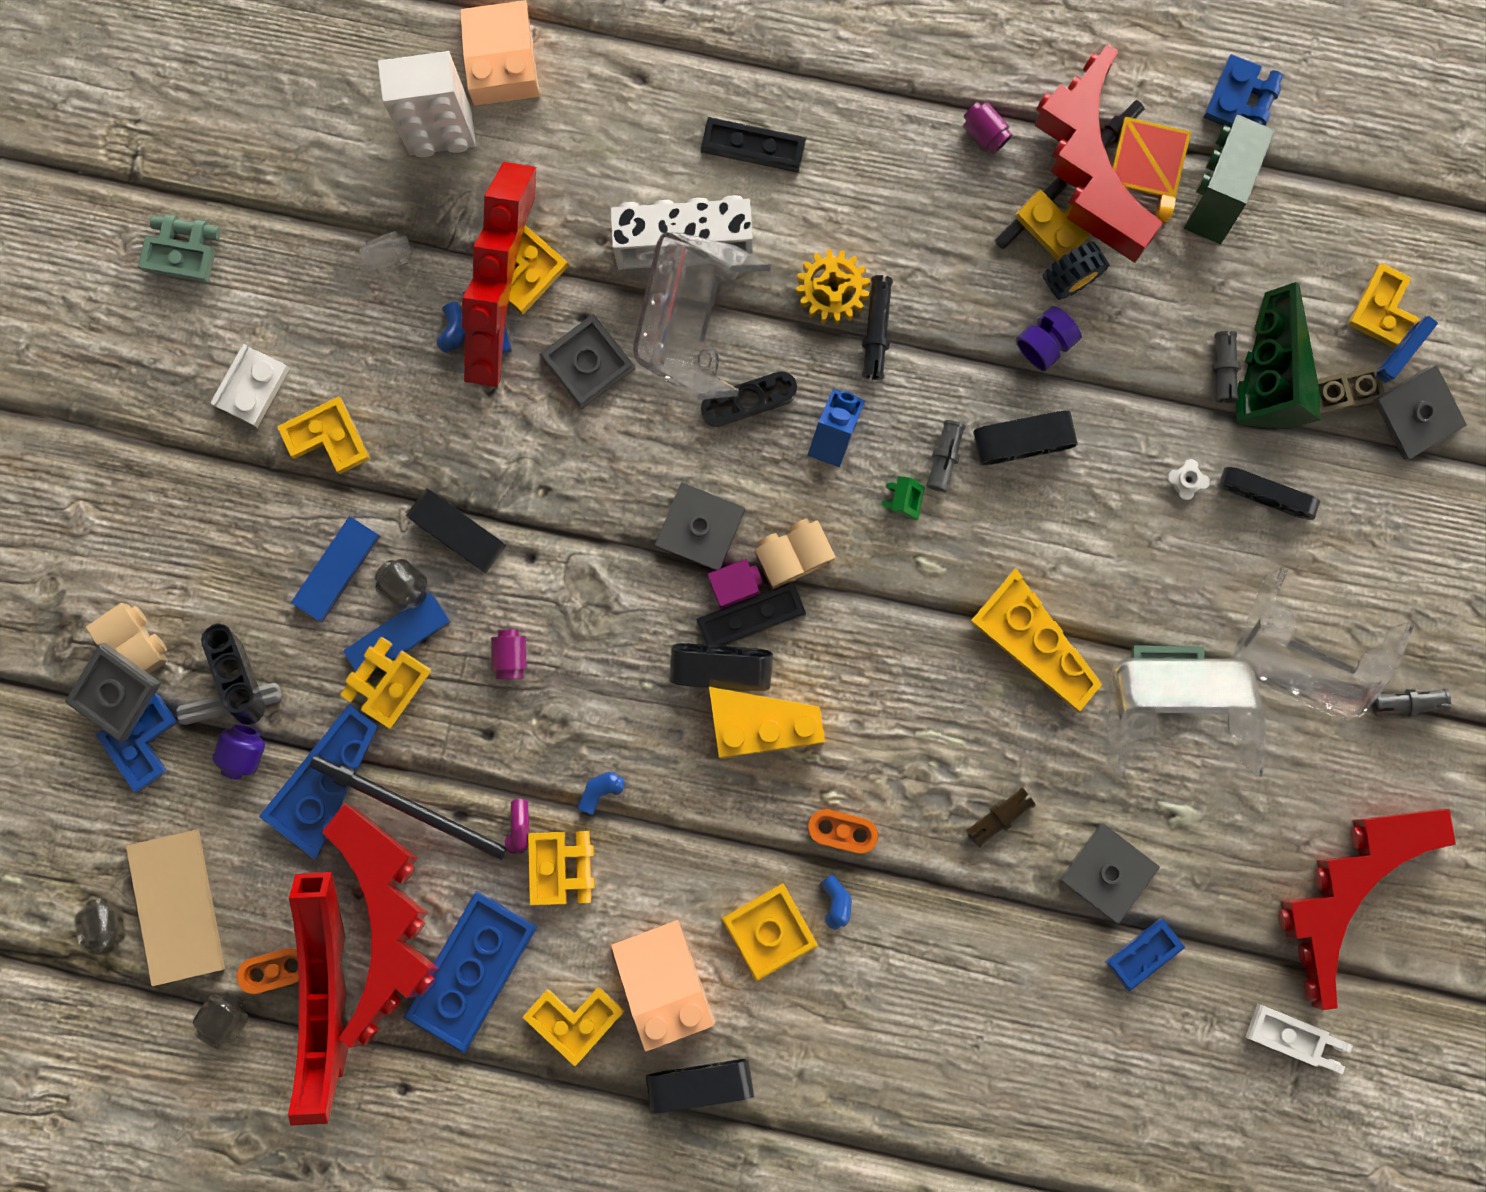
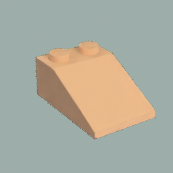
(499, 53)
(662, 986)

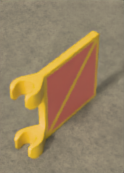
(1152, 160)

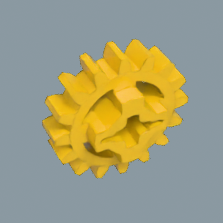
(845, 283)

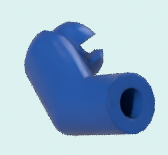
(453, 333)
(598, 787)
(840, 903)

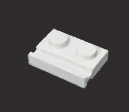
(250, 385)

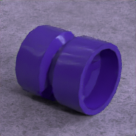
(1044, 342)

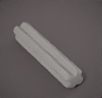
(214, 707)

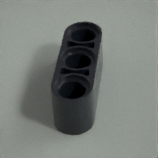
(1025, 437)
(456, 530)
(721, 667)
(243, 684)
(699, 1086)

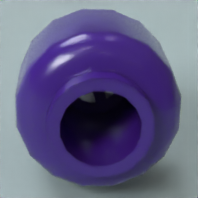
(238, 751)

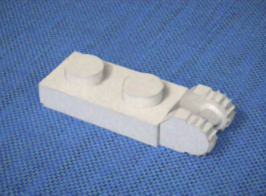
(1294, 1038)

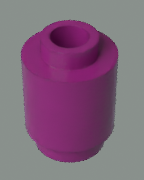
(987, 127)
(508, 654)

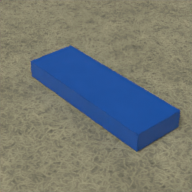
(335, 569)
(402, 630)

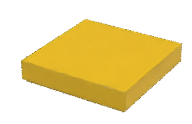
(769, 932)

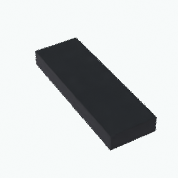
(753, 144)
(752, 616)

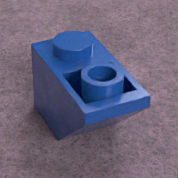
(836, 427)

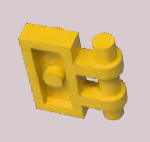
(394, 689)
(548, 868)

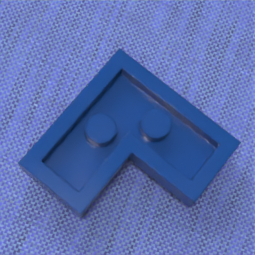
(135, 755)

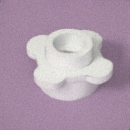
(1178, 479)

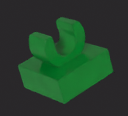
(907, 497)

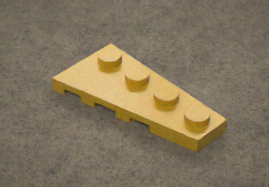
(1030, 636)

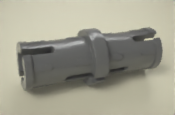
(1226, 366)
(945, 456)
(1412, 702)

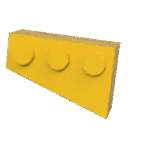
(762, 724)

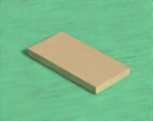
(175, 907)

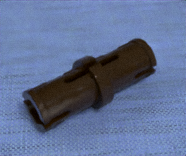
(1000, 817)

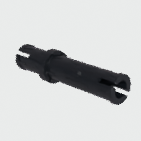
(876, 340)

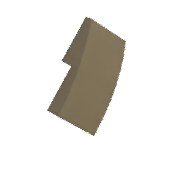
(1349, 390)

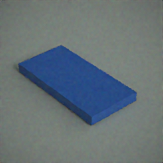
(471, 971)

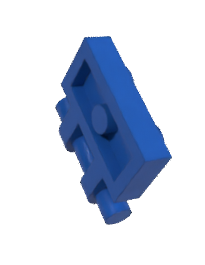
(1233, 91)

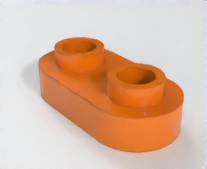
(842, 831)
(274, 969)

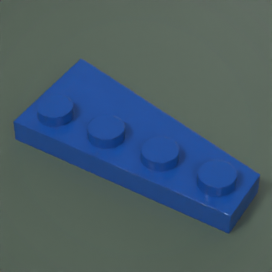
(310, 797)

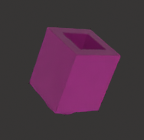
(735, 583)

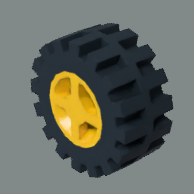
(1075, 270)

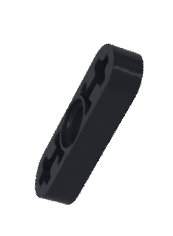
(775, 398)
(1269, 493)

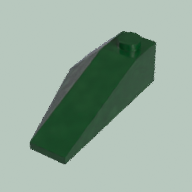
(1281, 370)

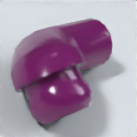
(518, 839)

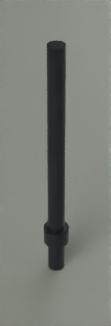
(1111, 133)
(346, 776)

